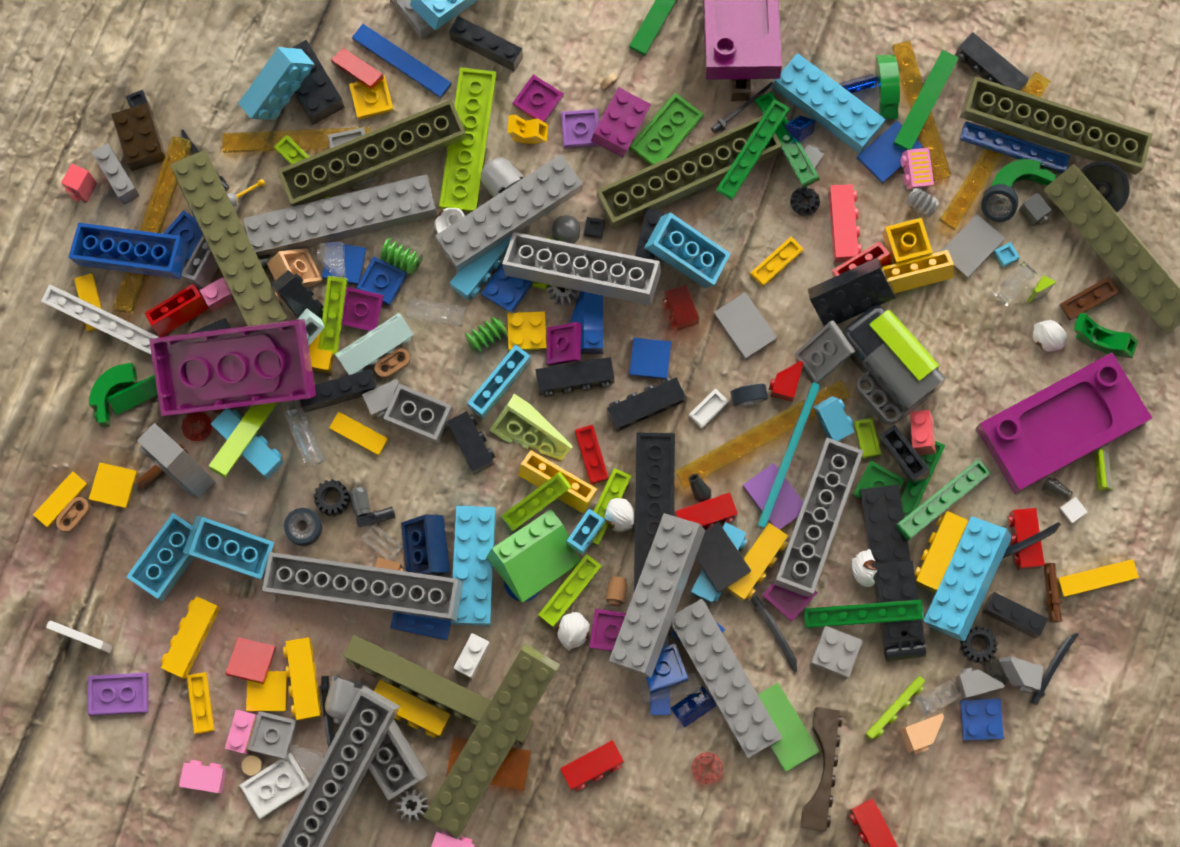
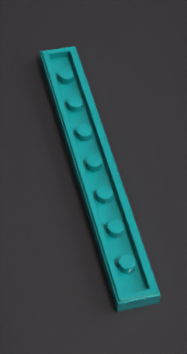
(788, 455)

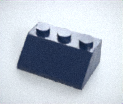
(425, 545)

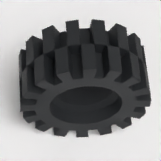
(331, 486)
(990, 648)

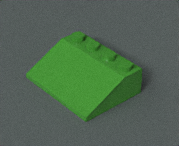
(534, 556)

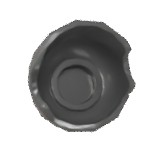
(566, 229)

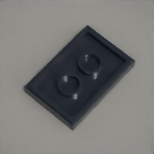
(720, 558)

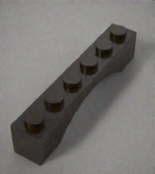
(825, 727)

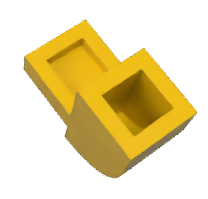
(527, 131)
(320, 359)

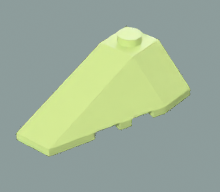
(528, 427)

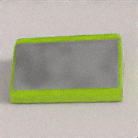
(1041, 288)
(1103, 470)

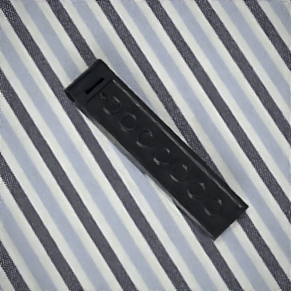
(652, 491)
(895, 570)

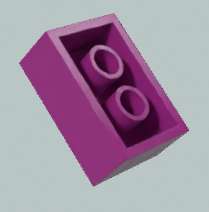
(620, 122)

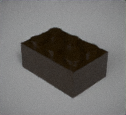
(139, 136)

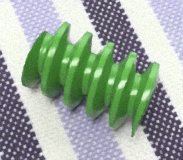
(399, 257)
(486, 334)

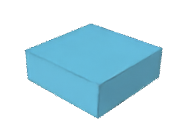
(1006, 255)

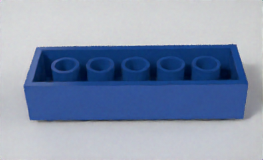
(129, 250)

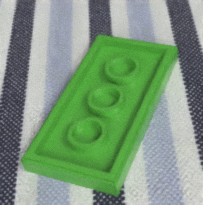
(666, 130)
(796, 741)

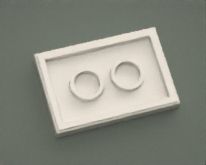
(79, 636)
(275, 786)

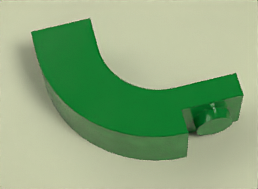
(889, 85)
(1023, 170)
(1103, 339)
(106, 385)

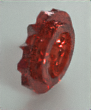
(198, 434)
(716, 766)

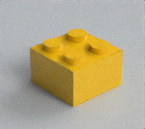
(907, 241)

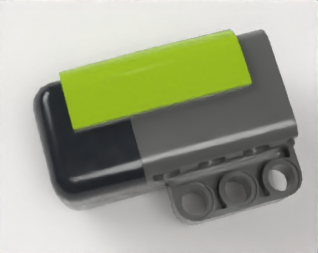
(892, 364)

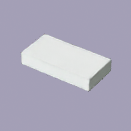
(708, 408)

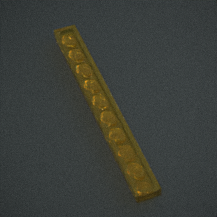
(984, 167)
(153, 220)
(755, 437)

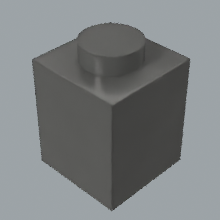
(1035, 210)

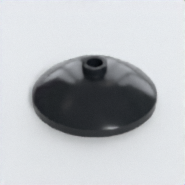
(1112, 178)

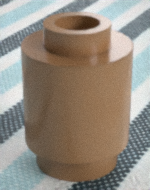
(616, 591)

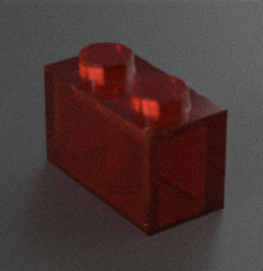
(681, 307)

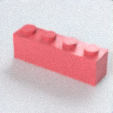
(843, 222)

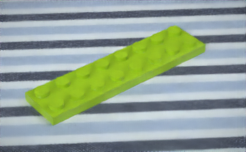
(466, 158)

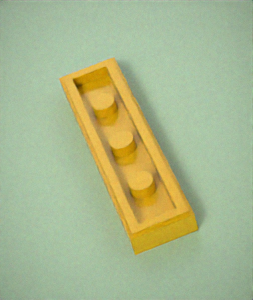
(1097, 578)

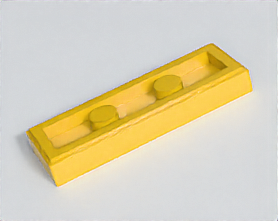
(776, 262)
(88, 292)
(358, 433)
(60, 498)
(200, 703)

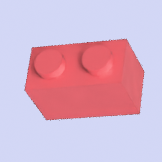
(79, 183)
(923, 432)

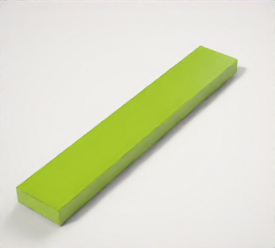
(241, 438)

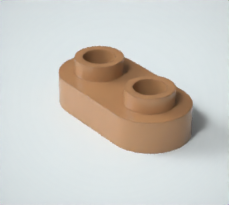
(391, 361)
(71, 513)

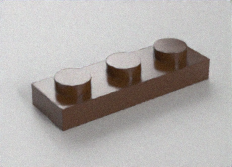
(1089, 298)

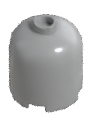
(499, 175)
(341, 696)

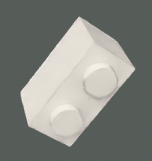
(472, 656)

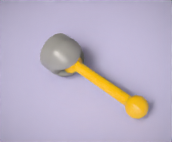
(234, 198)

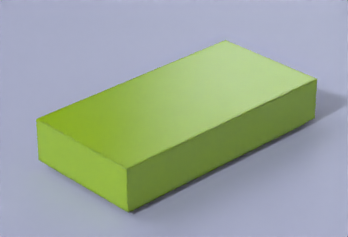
(867, 438)

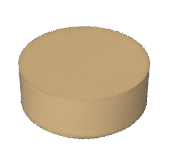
(609, 81)
(252, 765)

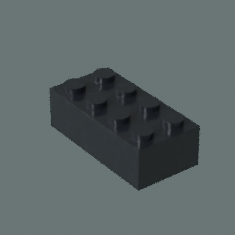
(317, 92)
(851, 293)

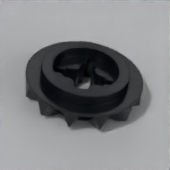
(802, 208)

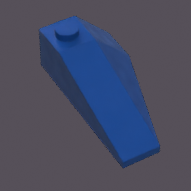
(590, 314)

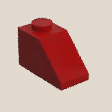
(786, 382)

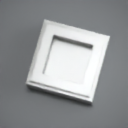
(1073, 510)

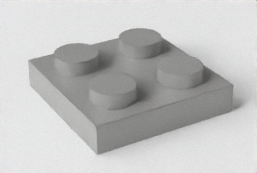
(272, 735)

